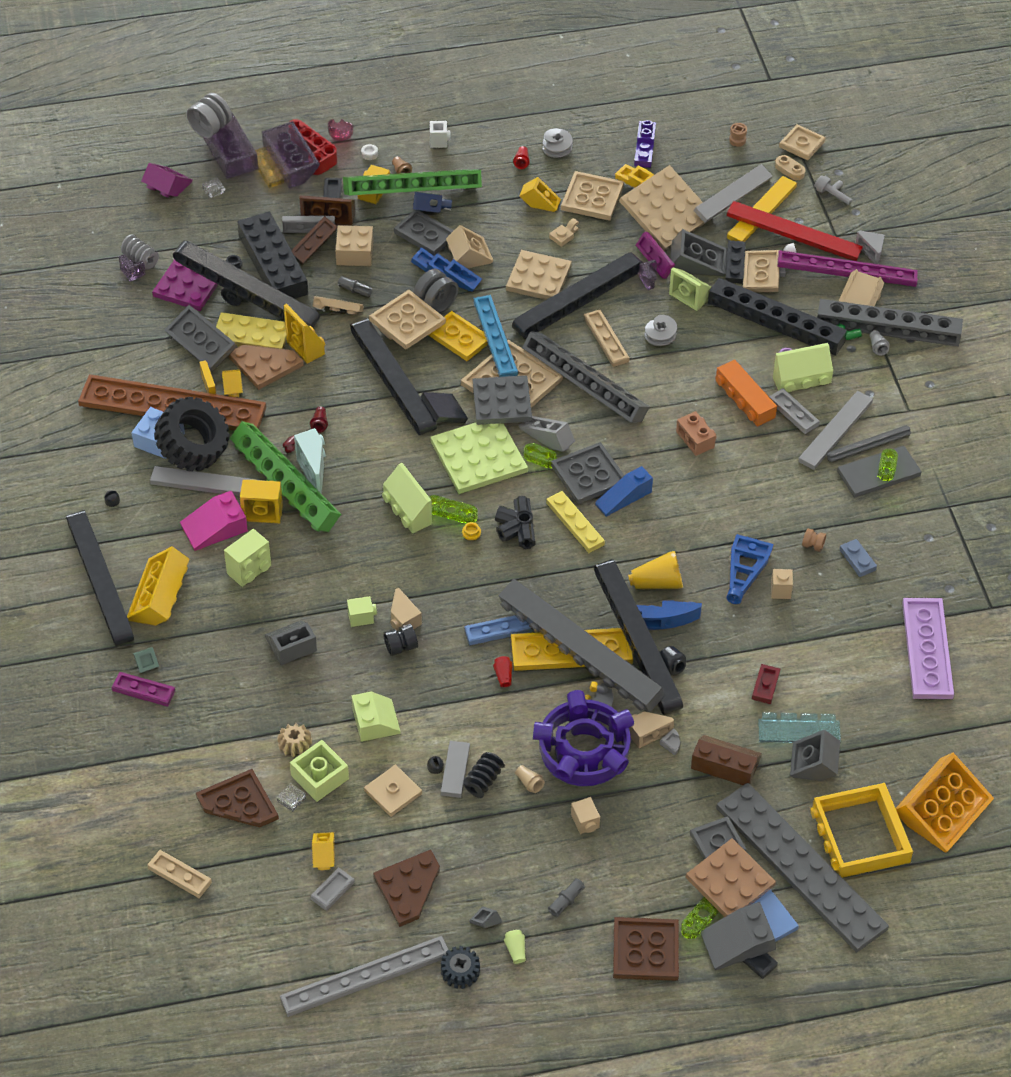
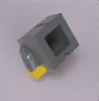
(603, 693)

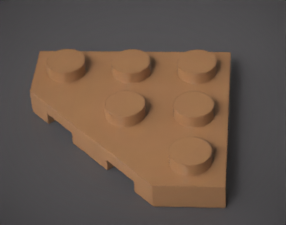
(265, 364)

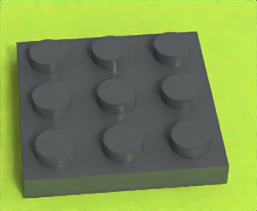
(502, 400)
(587, 472)

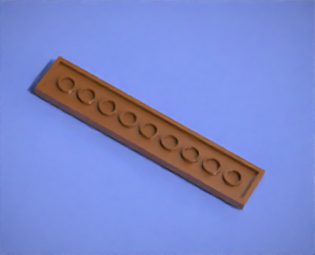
(138, 397)

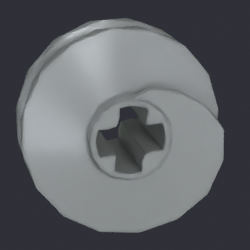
(557, 143)
(661, 330)

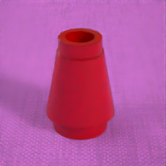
(521, 158)
(503, 670)

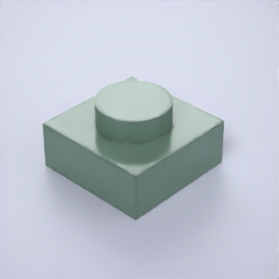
(146, 659)

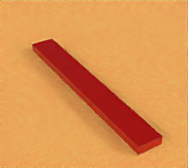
(794, 231)

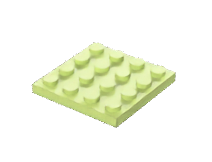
(478, 455)

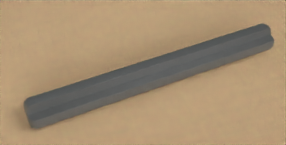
(868, 443)

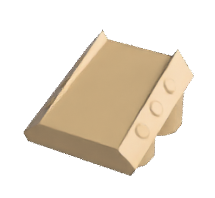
(862, 289)

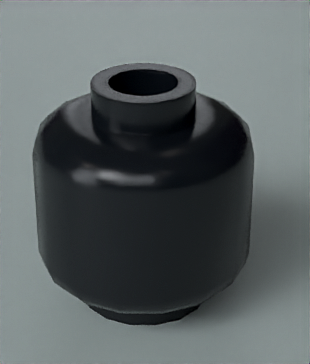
(673, 659)

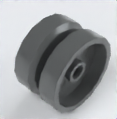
(436, 290)

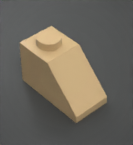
(404, 611)
(649, 728)

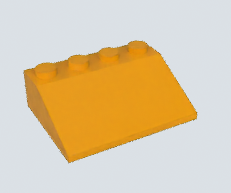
(944, 803)

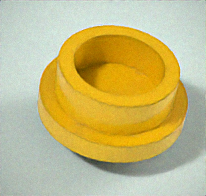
(471, 531)

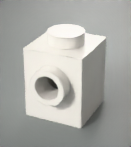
(439, 134)

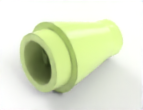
(516, 945)

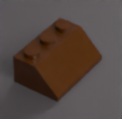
(322, 206)
(725, 760)

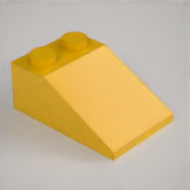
(302, 337)

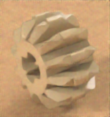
(294, 740)

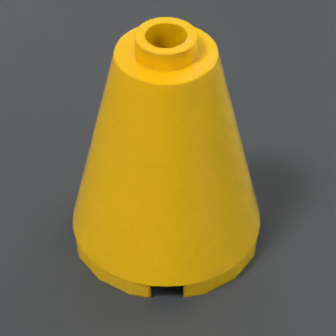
(658, 573)

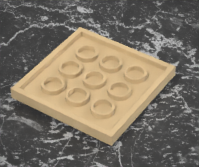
(664, 206)
(540, 376)

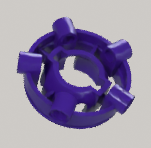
(578, 766)

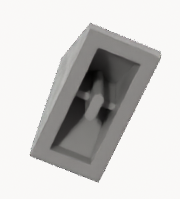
(871, 243)

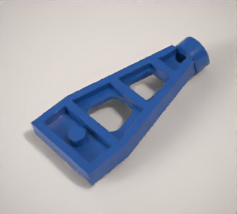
(752, 549)

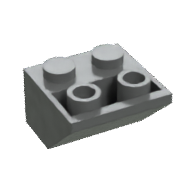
(292, 641)

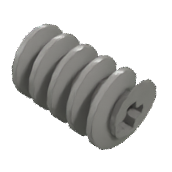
(139, 251)

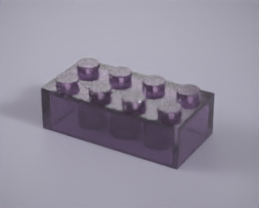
(233, 150)

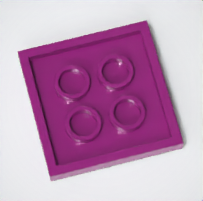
(184, 287)

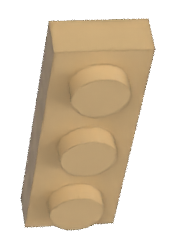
(179, 873)

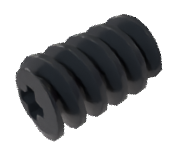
(483, 774)

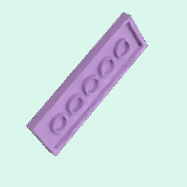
(927, 648)

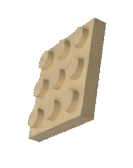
(592, 195)
(538, 275)
(407, 319)

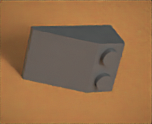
(698, 255)
(739, 937)

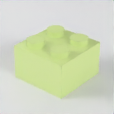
(247, 557)
(319, 770)

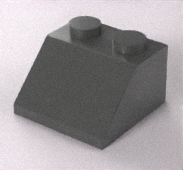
(815, 757)

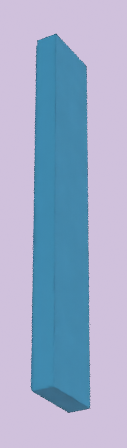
(495, 336)

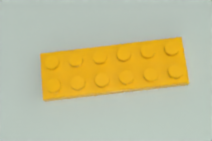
(534, 652)

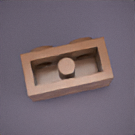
(696, 433)

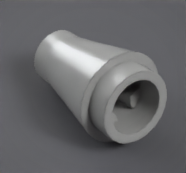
(879, 344)

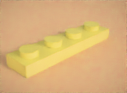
(575, 522)

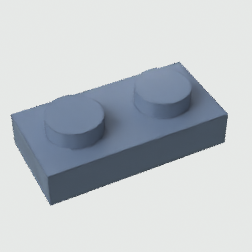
(858, 558)

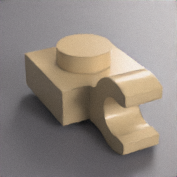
(562, 234)

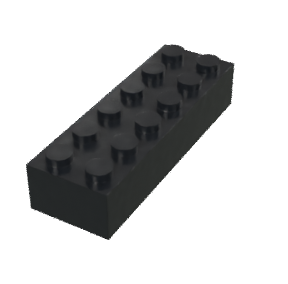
(272, 255)

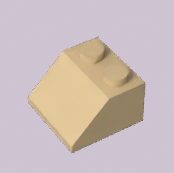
(468, 248)

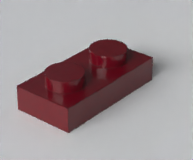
(766, 684)

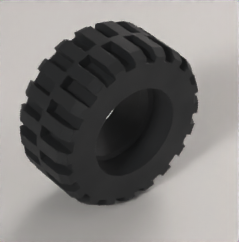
(181, 450)

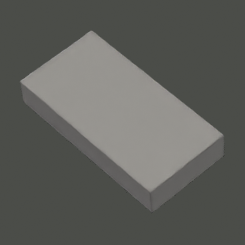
(332, 889)

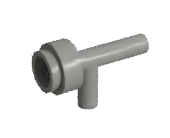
(823, 184)

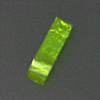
(539, 455)
(891, 465)

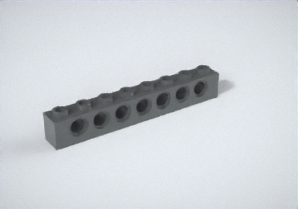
(892, 322)
(586, 377)

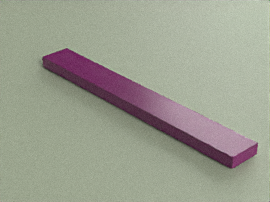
(844, 267)

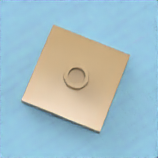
(802, 142)
(393, 790)

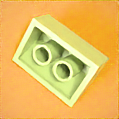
(803, 368)
(408, 499)

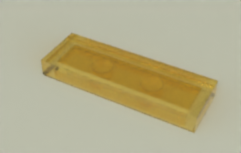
(268, 168)

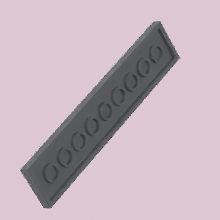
(802, 867)

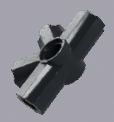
(516, 523)

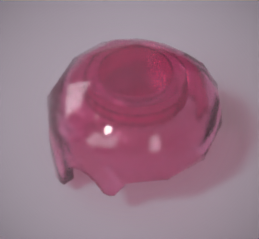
(341, 130)

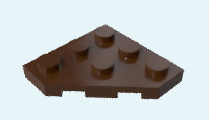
(239, 800)
(408, 885)

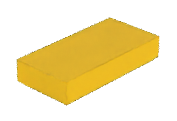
(207, 377)

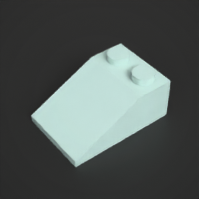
(311, 456)

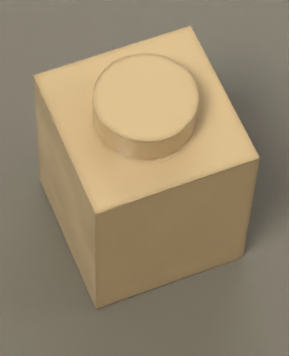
(781, 583)
(585, 815)

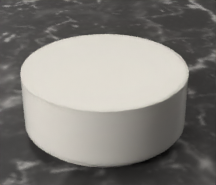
(369, 152)

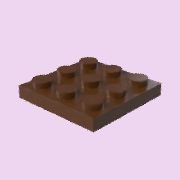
(646, 948)

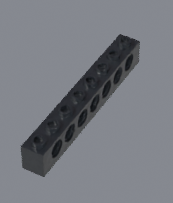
(776, 315)

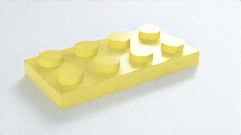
(253, 330)

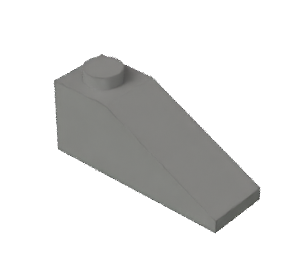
(549, 432)

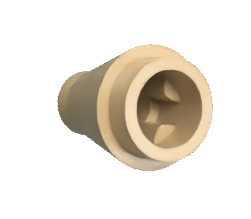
(530, 779)

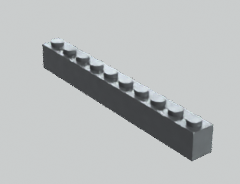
(582, 646)

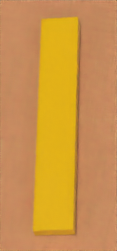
(768, 204)

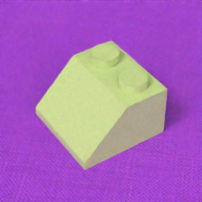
(688, 289)
(374, 716)

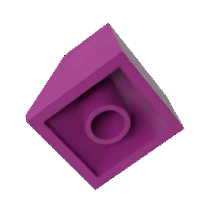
(165, 180)

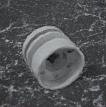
(209, 115)

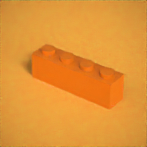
(746, 393)

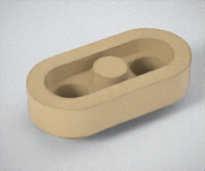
(790, 167)

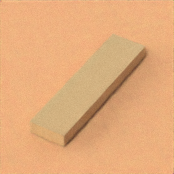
(606, 338)

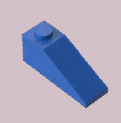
(626, 491)

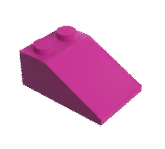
(215, 521)

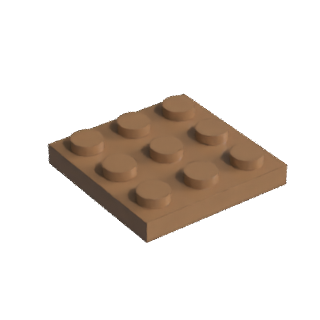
(730, 878)

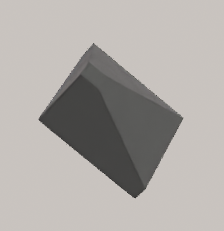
(485, 917)

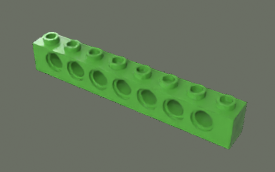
(412, 182)
(278, 468)

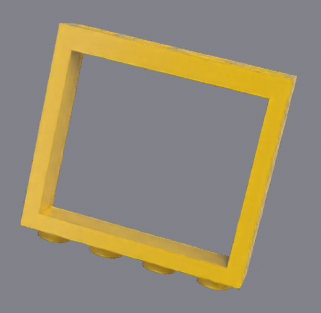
(855, 797)

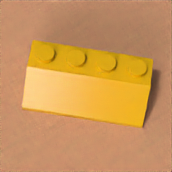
(158, 587)

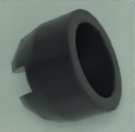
(111, 498)
(431, 765)

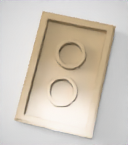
(761, 271)

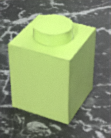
(361, 611)

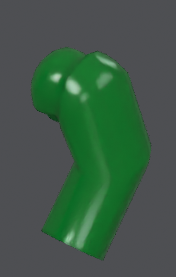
(852, 334)

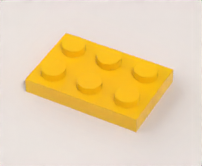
(460, 336)

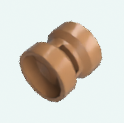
(738, 134)
(813, 539)

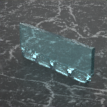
(789, 729)

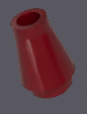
(319, 420)

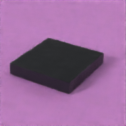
(444, 407)

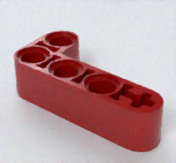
(322, 149)

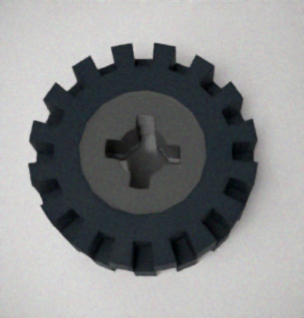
(456, 974)

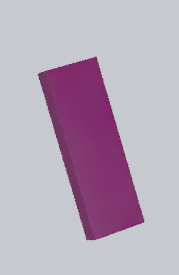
(653, 251)
(143, 689)

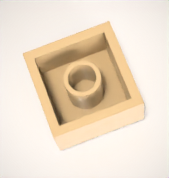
(354, 245)

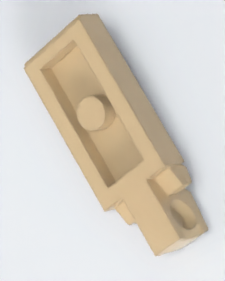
(336, 305)

